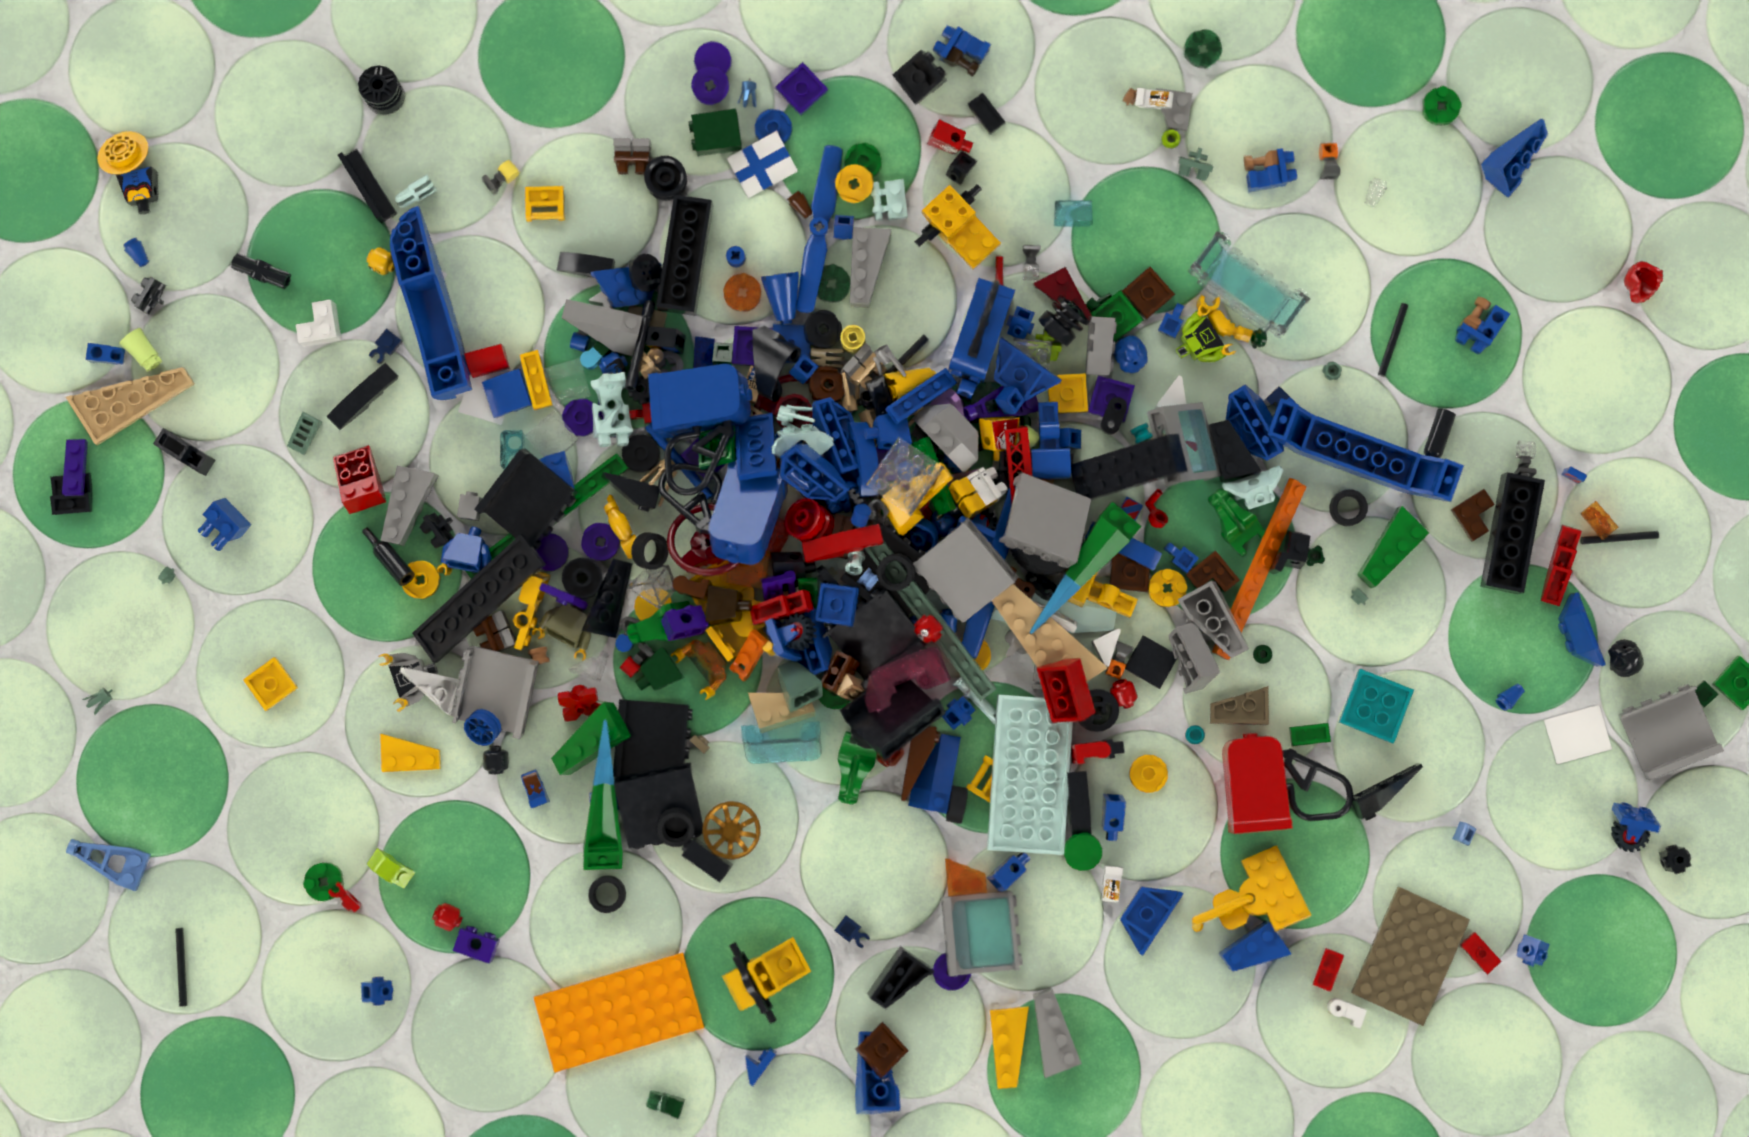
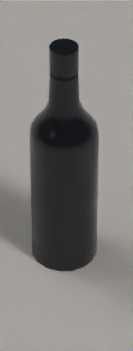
(1439, 433)
(390, 559)

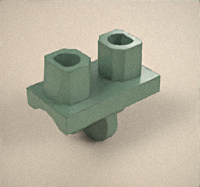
(1203, 168)

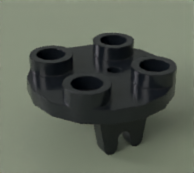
(651, 272)

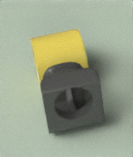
(506, 172)

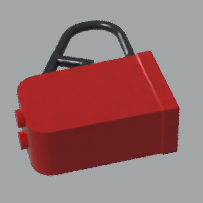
(1259, 789)

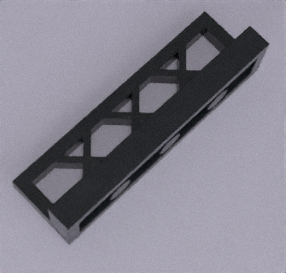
(367, 185)

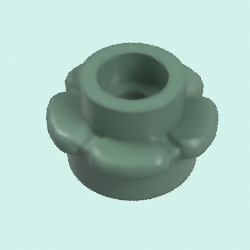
(1337, 370)
(167, 575)
(1359, 596)

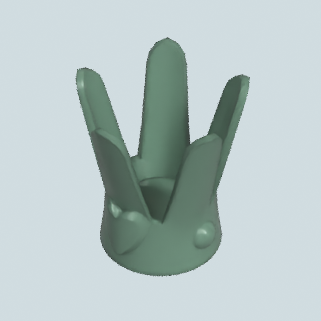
(103, 696)

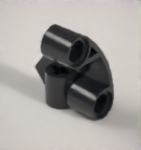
(770, 356)

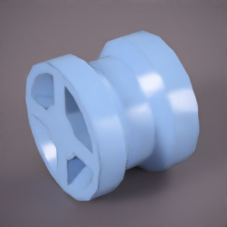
(868, 579)

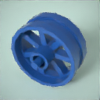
(479, 730)

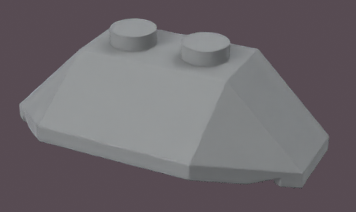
(951, 433)

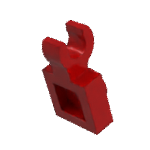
(640, 414)
(349, 901)

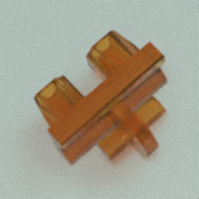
(1599, 520)

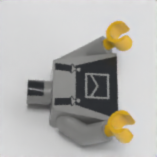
(406, 690)

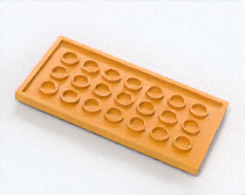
(618, 1012)

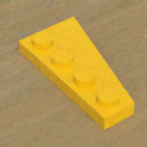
(1008, 1035)

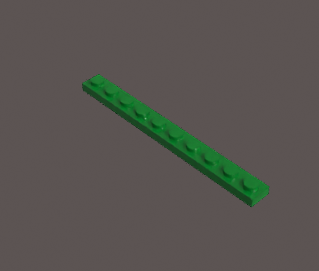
(586, 489)

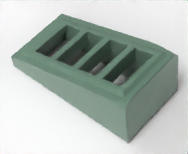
(298, 430)

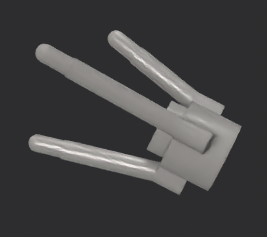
(885, 356)

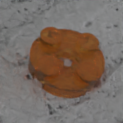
(741, 303)

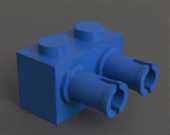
(226, 520)

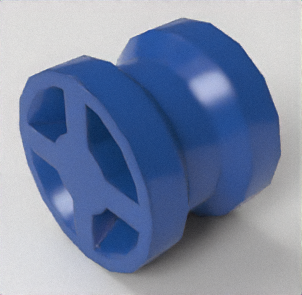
(738, 259)

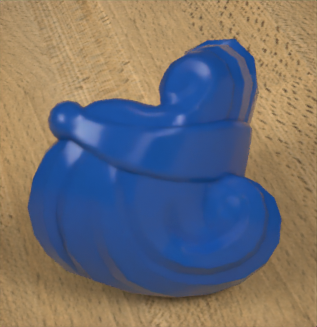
(1130, 354)

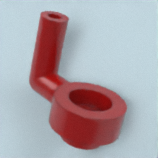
(1157, 517)

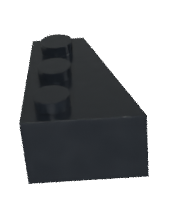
(1231, 452)
(898, 977)

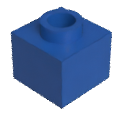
(843, 227)
(803, 369)
(1010, 400)
(1070, 438)

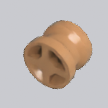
(539, 654)

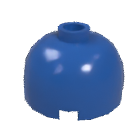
(923, 535)

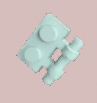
(895, 199)

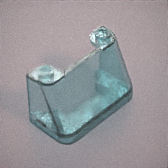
(782, 750)

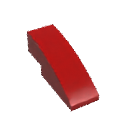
(781, 607)

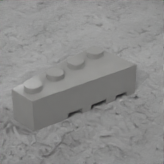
(867, 257)
(406, 502)
(1054, 1037)

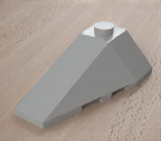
(609, 326)
(1213, 616)

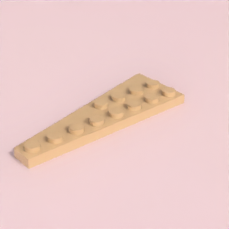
(1050, 640)

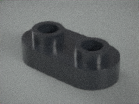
(1113, 415)

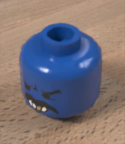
(945, 523)

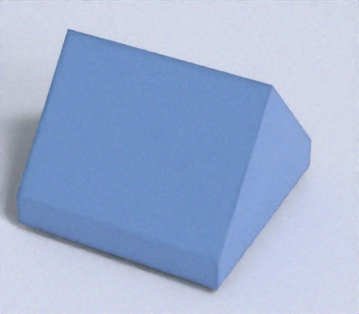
(1464, 833)

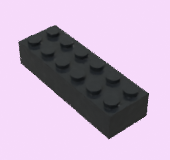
(684, 255)
(1129, 467)
(1512, 533)

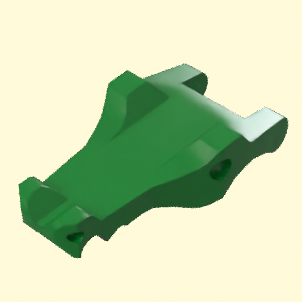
(1236, 523)
(652, 627)
(854, 765)

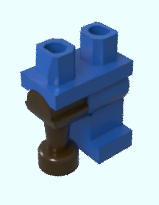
(961, 44)

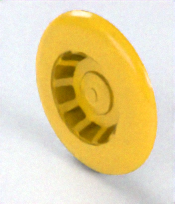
(123, 153)

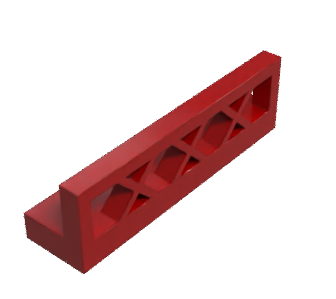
(1025, 455)

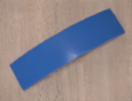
(866, 457)
(1138, 552)

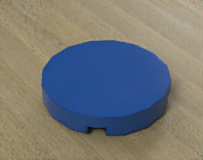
(772, 121)

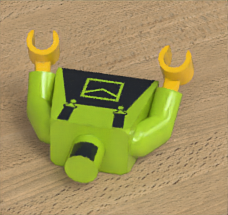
(1201, 339)

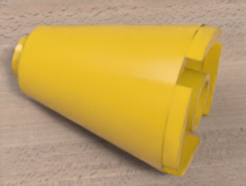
(900, 385)

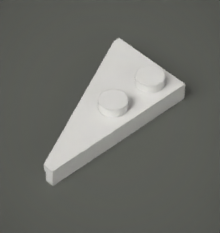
(436, 687)

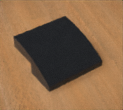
(70, 504)
(1151, 662)

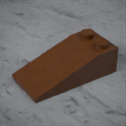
(918, 754)

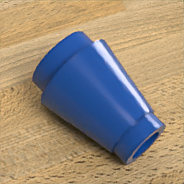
(136, 251)
(1509, 697)

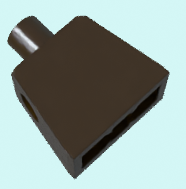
(725, 605)

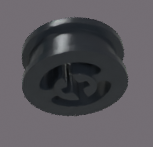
(1106, 698)

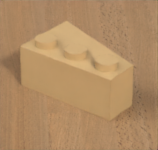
(772, 711)

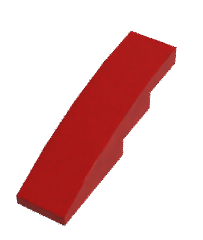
(841, 543)
(1560, 565)

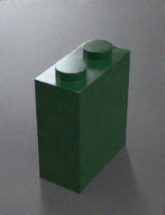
(715, 132)

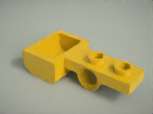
(902, 521)
(1106, 596)
(533, 597)

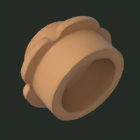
(1130, 97)

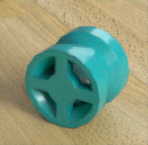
(1141, 433)

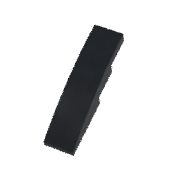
(362, 396)
(1079, 802)

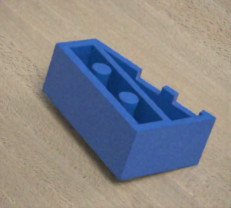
(1254, 948)

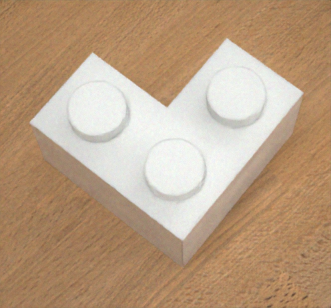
(323, 329)

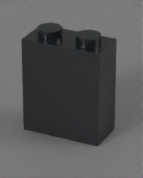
(706, 860)

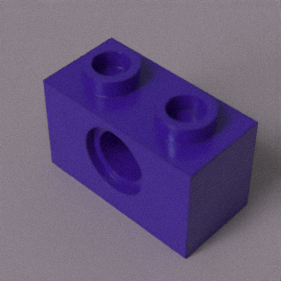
(676, 629)
(465, 946)

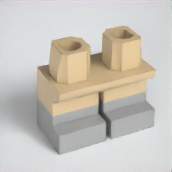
(861, 366)

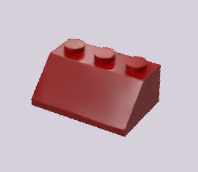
(1066, 690)

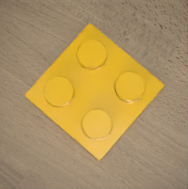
(1070, 394)
(270, 683)

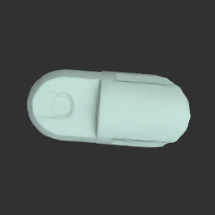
(415, 192)

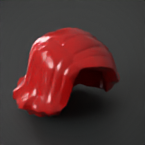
(1642, 281)

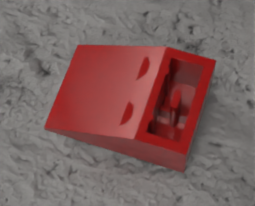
(358, 480)

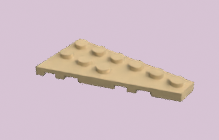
(120, 405)

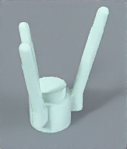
(787, 415)

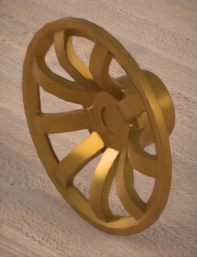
(731, 830)

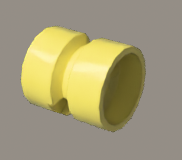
(852, 338)

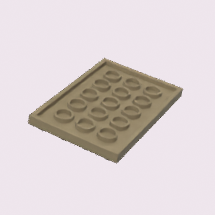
(1410, 956)

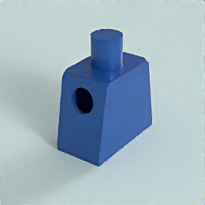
(887, 432)

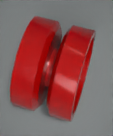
(808, 520)

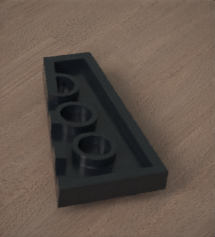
(609, 602)

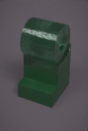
(665, 1103)

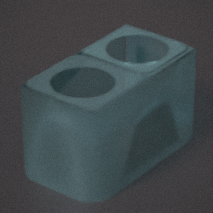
(1072, 213)
(504, 437)

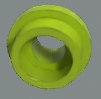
(1170, 133)

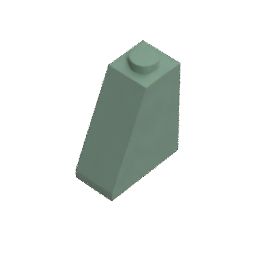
(798, 685)

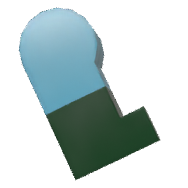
(592, 358)

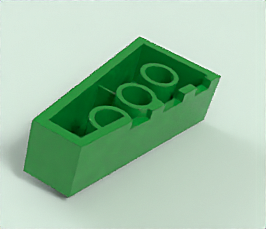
(1396, 542)
(585, 742)

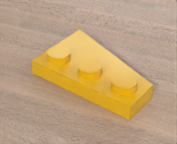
(407, 756)

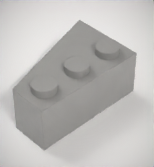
(1100, 346)
(1194, 657)

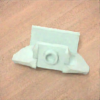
(814, 438)
(1257, 488)

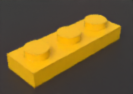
(536, 380)

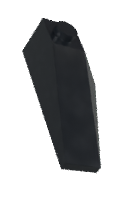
(1377, 796)

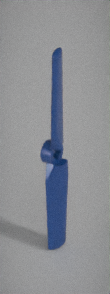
(822, 208)
(978, 623)

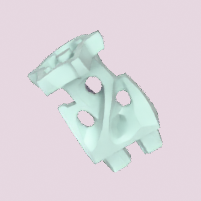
(609, 388)

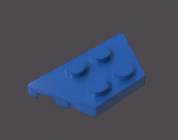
(619, 289)
(1021, 371)
(1148, 914)

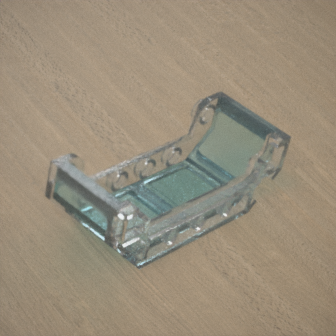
(1247, 287)

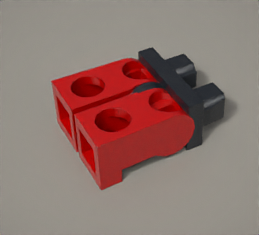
(1105, 749)

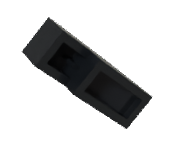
(583, 263)
(184, 452)

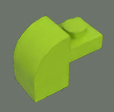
(390, 869)

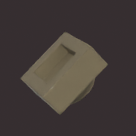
(701, 743)

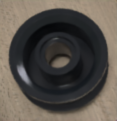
(656, 169)

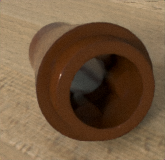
(799, 204)

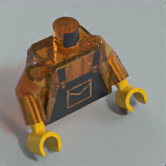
(707, 662)

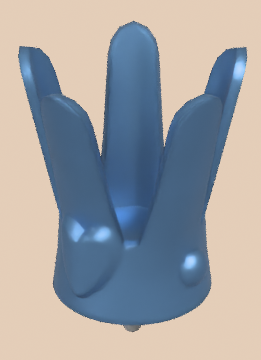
(748, 88)

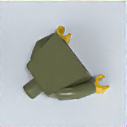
(566, 625)

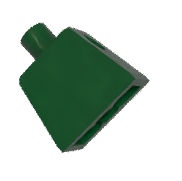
(659, 671)

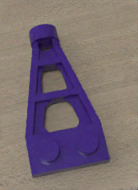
(978, 409)

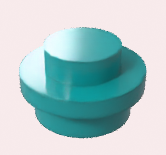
(1194, 734)

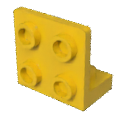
(726, 640)

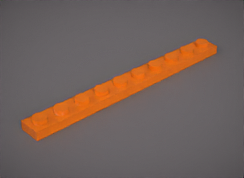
(1265, 556)

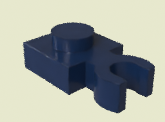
(387, 344)
(850, 930)

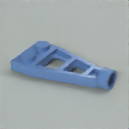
(133, 868)

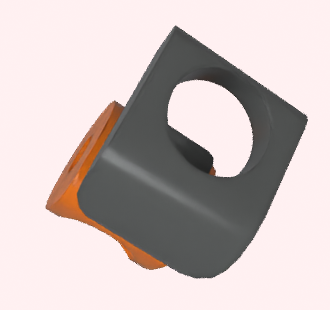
(1329, 153)
(1117, 664)

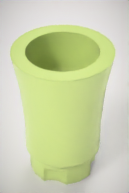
(141, 349)

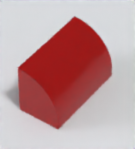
(487, 360)

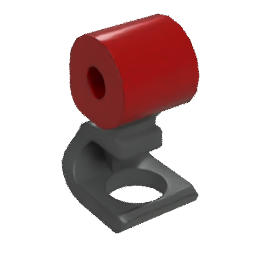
(633, 663)

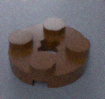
(817, 382)

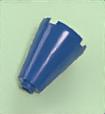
(782, 295)

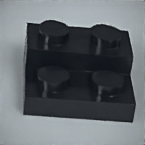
(920, 76)

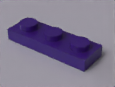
(74, 467)

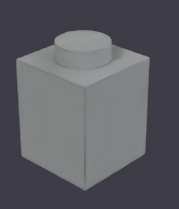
(467, 505)

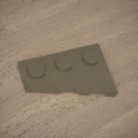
(1244, 709)

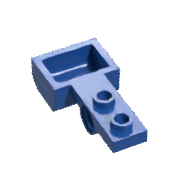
(1050, 459)

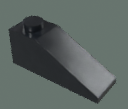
(635, 491)

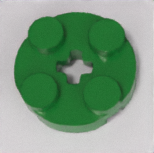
(1442, 95)
(322, 870)

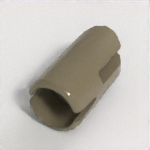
(821, 352)

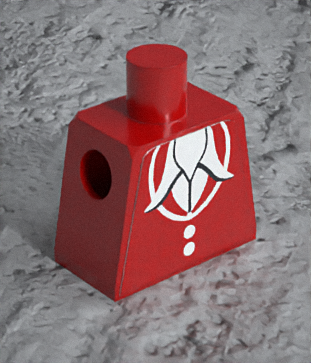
(942, 136)

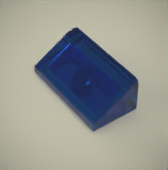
(703, 351)

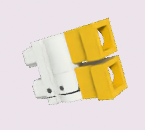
(977, 491)

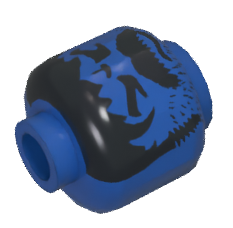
(613, 363)

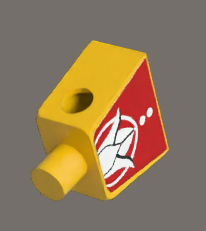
(993, 433)

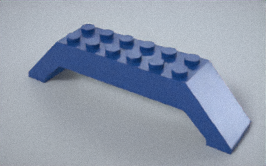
(1363, 454)

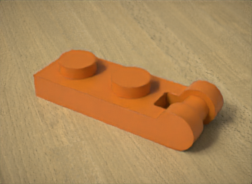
(749, 655)

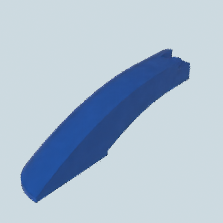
(429, 307)

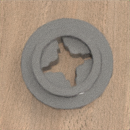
(672, 358)

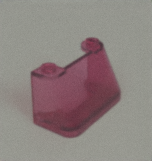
(925, 666)

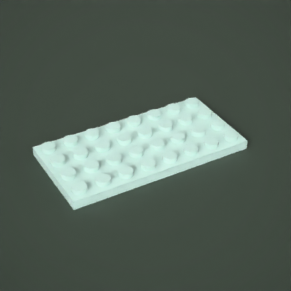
(1028, 778)

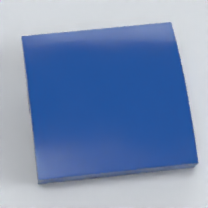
(507, 393)

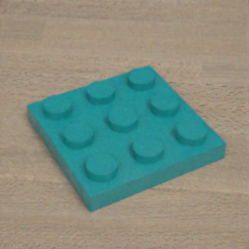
(1376, 706)

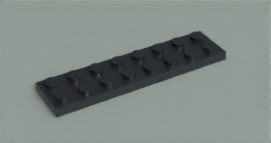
(478, 598)

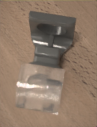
(1030, 269)
(1525, 452)

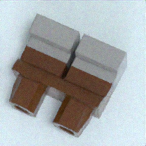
(623, 154)
(492, 625)

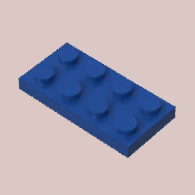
(754, 447)

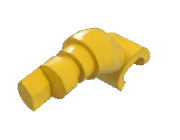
(1222, 324)
(619, 525)

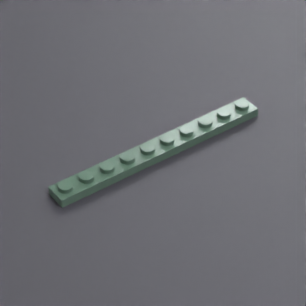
(949, 642)

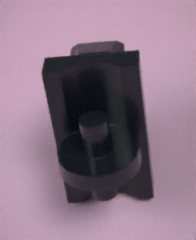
(150, 295)
(439, 526)

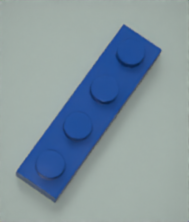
(921, 396)

